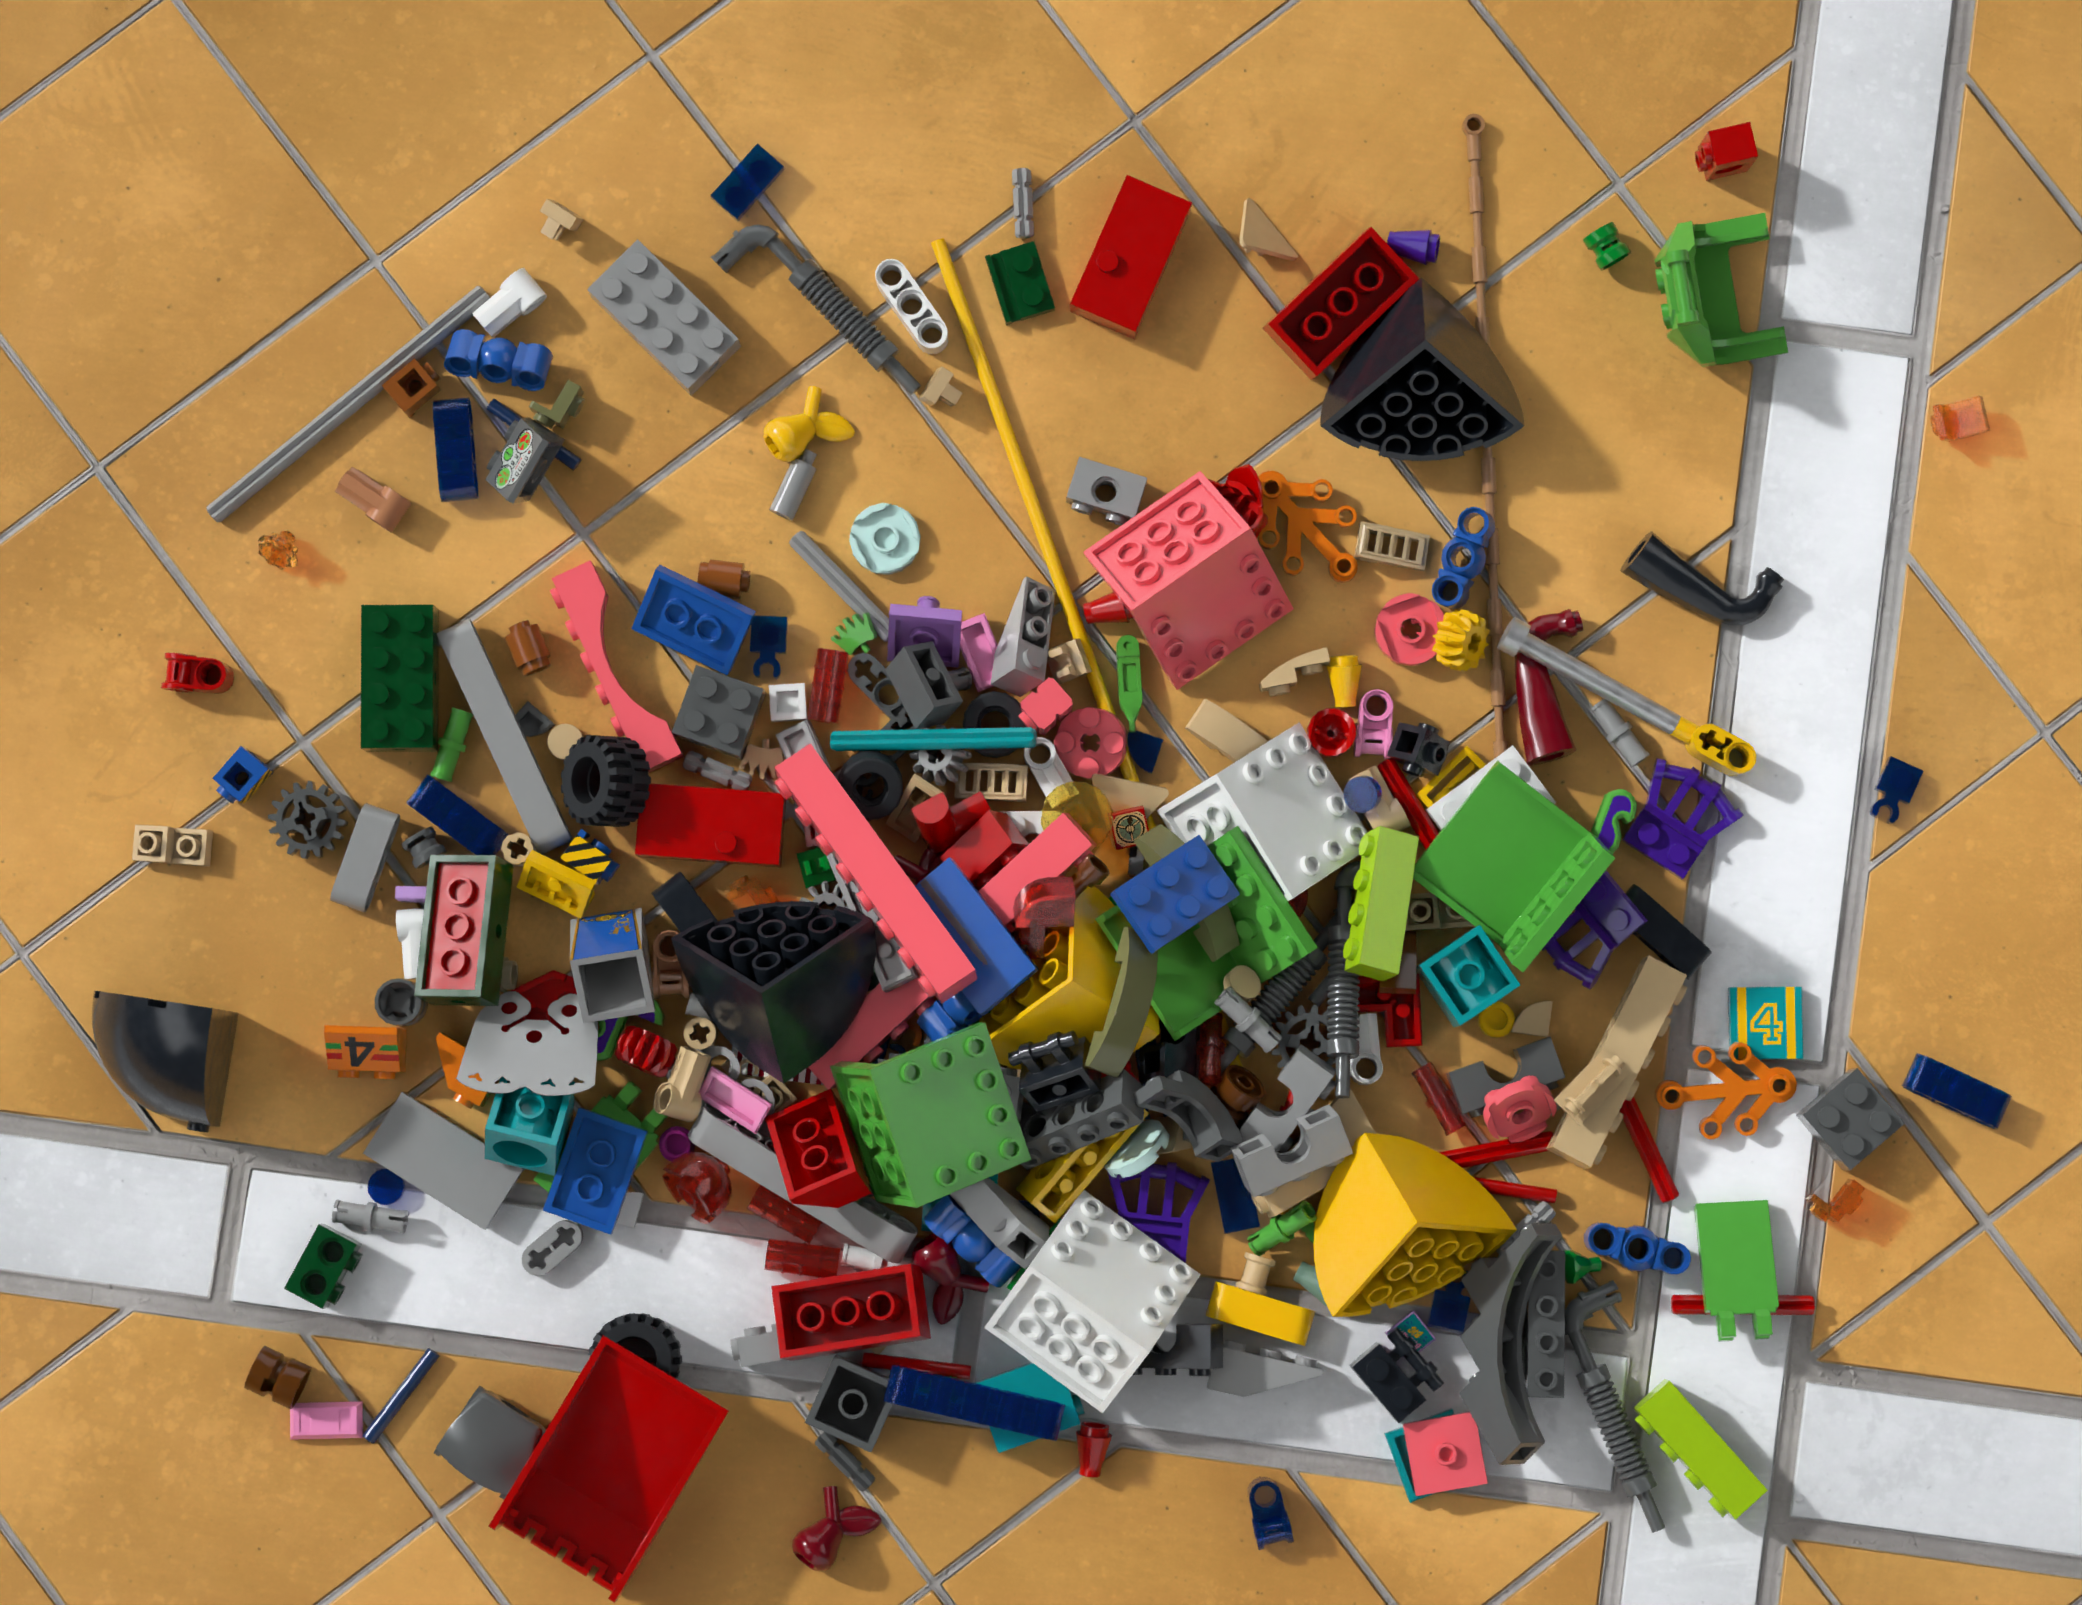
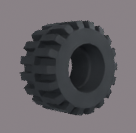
(605, 781)
(649, 1329)

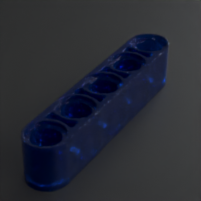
(974, 1402)

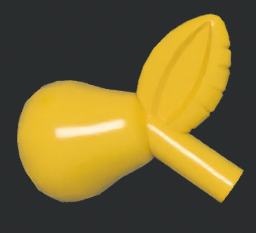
(790, 435)

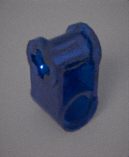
(1269, 1515)

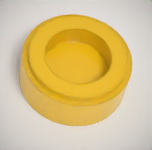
(1496, 1020)

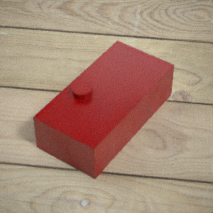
(1130, 257)
(1340, 303)
(712, 825)
(851, 1312)

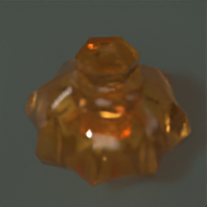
(279, 549)

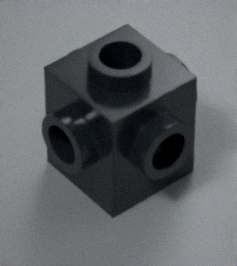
(1418, 749)

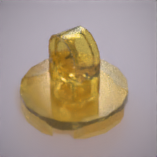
(1085, 805)

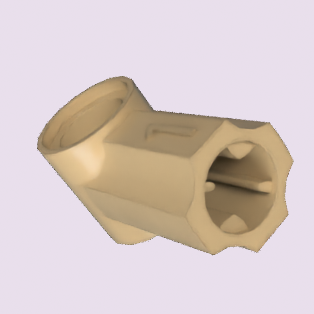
(1389, 811)
(681, 1094)

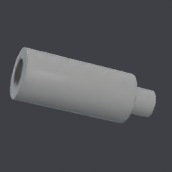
(794, 486)

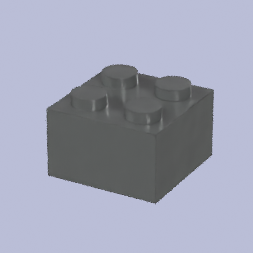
(719, 712)
(1850, 1119)
(851, 1403)

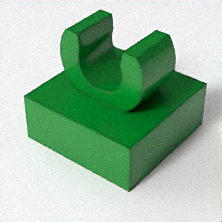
(815, 867)

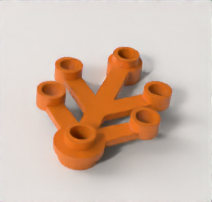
(1301, 522)
(1732, 1090)

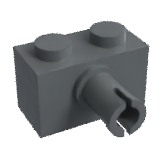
(926, 685)

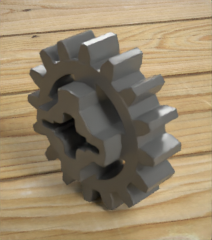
(292, 824)
(1293, 1041)

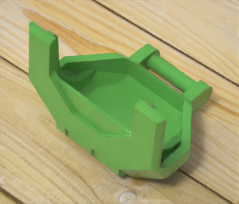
(1702, 293)

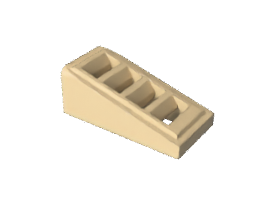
(1362, 554)
(1021, 782)

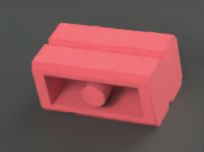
(1045, 707)

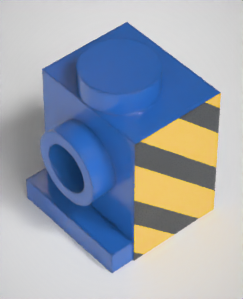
(241, 762)
(590, 858)

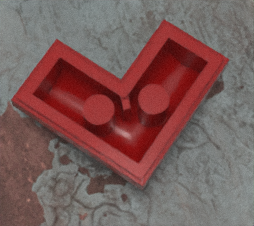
(944, 824)
(1401, 1012)

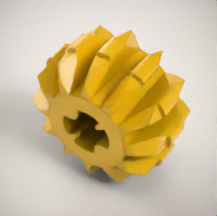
(1460, 640)

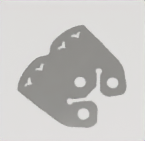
(526, 1063)

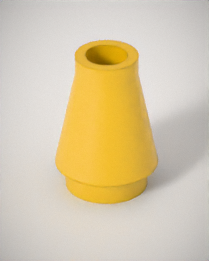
(1344, 679)

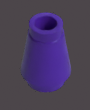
(1415, 245)

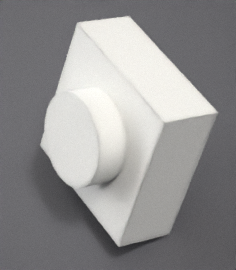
(788, 702)

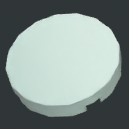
(884, 538)
(1139, 1150)

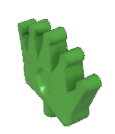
(855, 634)

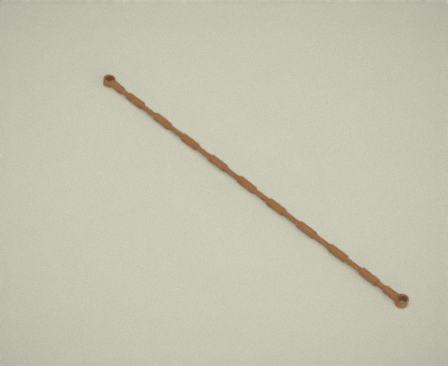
(1488, 468)

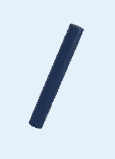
(508, 416)
(400, 1396)

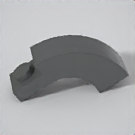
(1194, 1110)

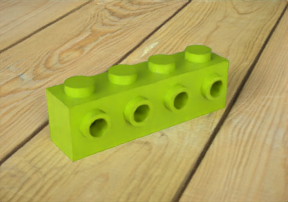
(1380, 903)
(1699, 1449)

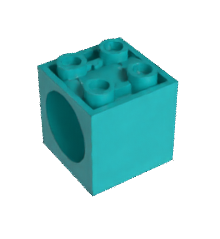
(1467, 976)
(528, 1128)

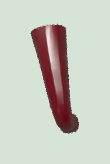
(1540, 714)

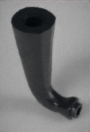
(1670, 575)

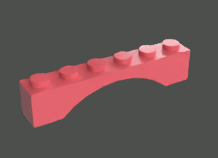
(586, 602)

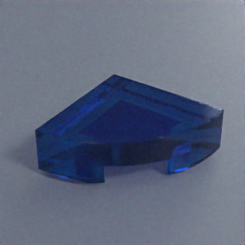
(1144, 749)

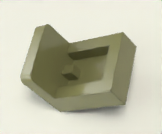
(567, 404)

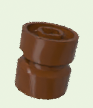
(1239, 1092)
(277, 1377)

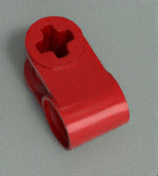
(190, 673)

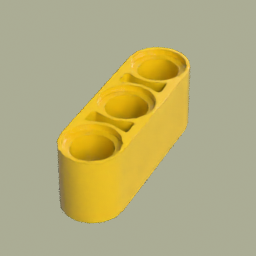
(1260, 1313)

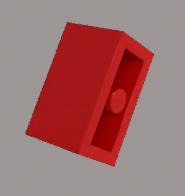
(987, 847)

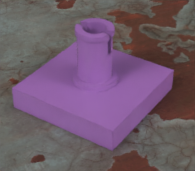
(924, 624)

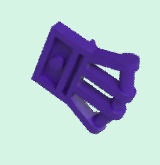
(1666, 838)
(1610, 918)
(1164, 1229)

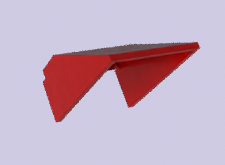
(611, 1465)

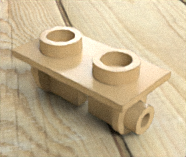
(1592, 1086)

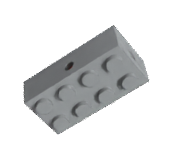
(664, 317)

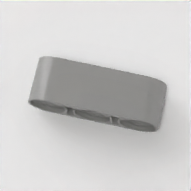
(365, 857)

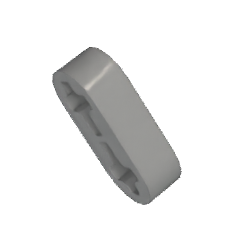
(558, 1254)

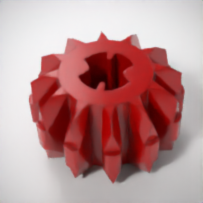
(646, 1051)

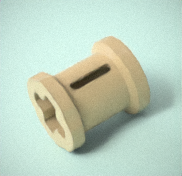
(517, 839)
(691, 1030)
(1255, 1273)

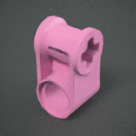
(1374, 727)

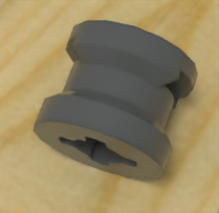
(422, 851)

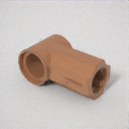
(380, 503)

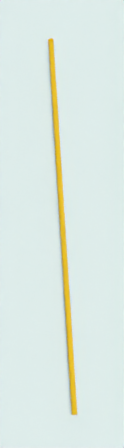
(1032, 505)

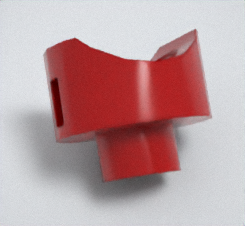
(1331, 732)

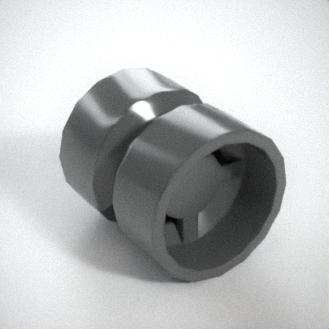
(397, 1003)

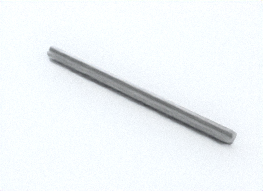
(346, 405)

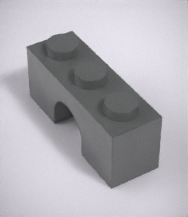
(1473, 1083)

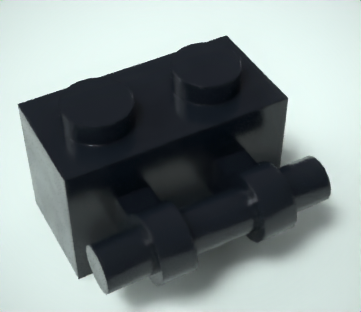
(1055, 1070)
(1388, 1382)

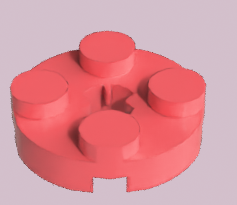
(1389, 624)
(1090, 722)
(1505, 1102)

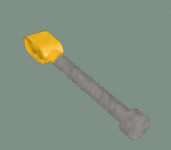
(1518, 639)

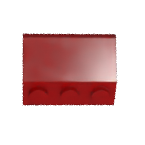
(818, 1152)

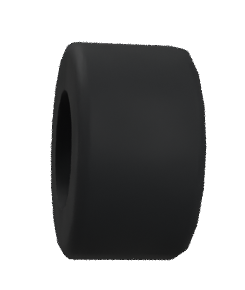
(993, 702)
(882, 765)

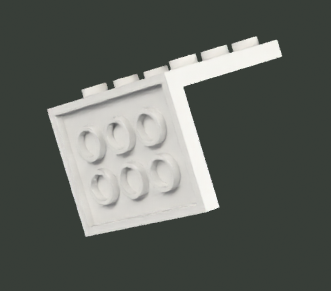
(1282, 805)
(1093, 1301)

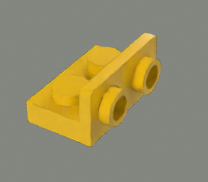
(556, 884)

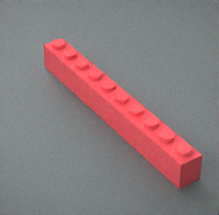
(887, 1013)

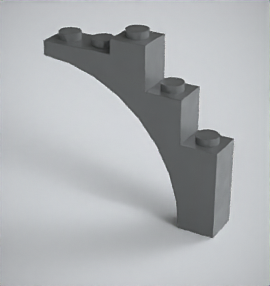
(1494, 1340)

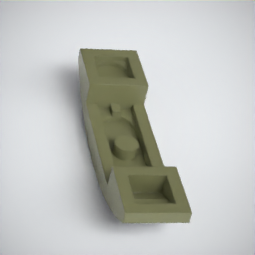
(1217, 931)
(1128, 1007)

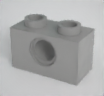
(1090, 476)

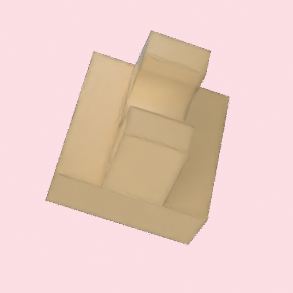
(558, 219)
(940, 389)
(1068, 661)

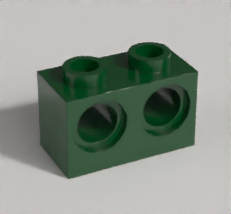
(315, 1261)

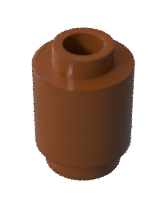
(724, 577)
(528, 648)

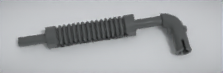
(825, 296)
(1343, 987)
(1278, 995)
(1607, 1407)

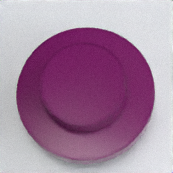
(675, 1143)

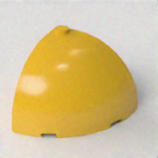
(1069, 988)
(1399, 1225)

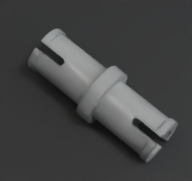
(1619, 732)
(1248, 1019)
(370, 1216)

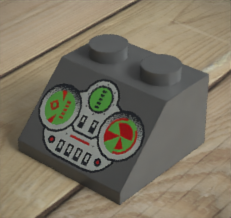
(523, 460)

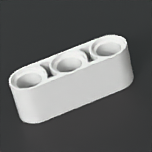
(903, 291)

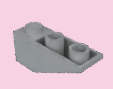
(1024, 643)
(1004, 1220)
(1254, 1373)

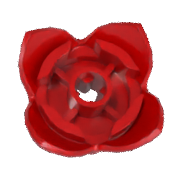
(1245, 495)

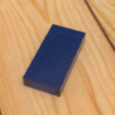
(1234, 1199)

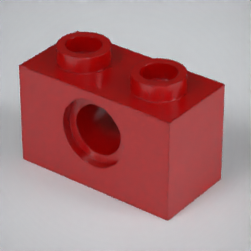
(1726, 151)

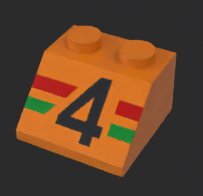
(366, 1049)

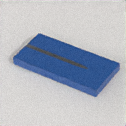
(979, 933)

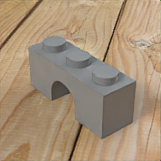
(1307, 1079)
(1320, 1145)

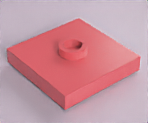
(1444, 1453)

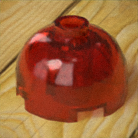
(700, 1183)

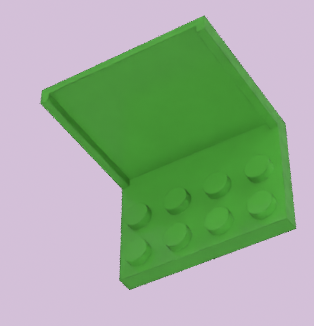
(1512, 864)
(1267, 933)
(932, 1118)

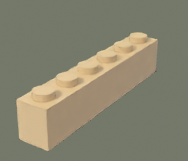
(1629, 1036)

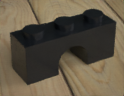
(1168, 1055)
(1196, 1348)

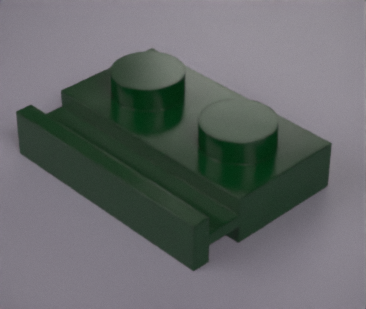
(1020, 283)

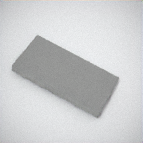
(442, 1161)

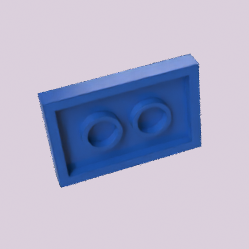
(693, 619)
(1175, 894)
(595, 1170)

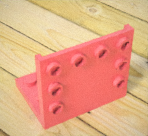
(1191, 578)

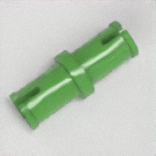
(451, 744)
(1282, 1228)

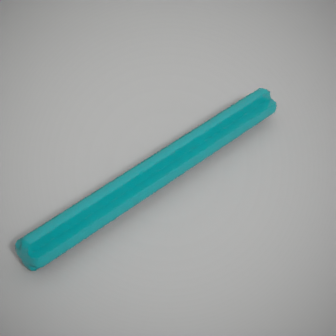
(933, 739)

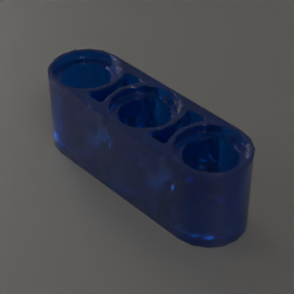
(455, 449)
(456, 817)
(1956, 1091)

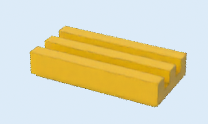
(1475, 761)

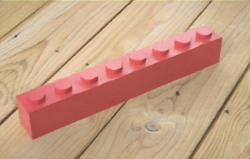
(875, 874)

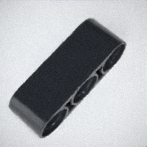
(682, 902)
(1667, 935)

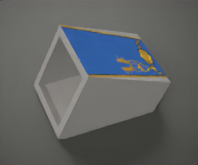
(611, 965)

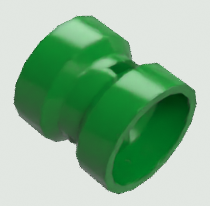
(1602, 239)

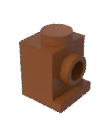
(399, 386)

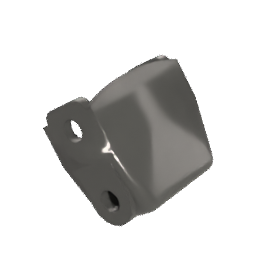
(490, 1441)

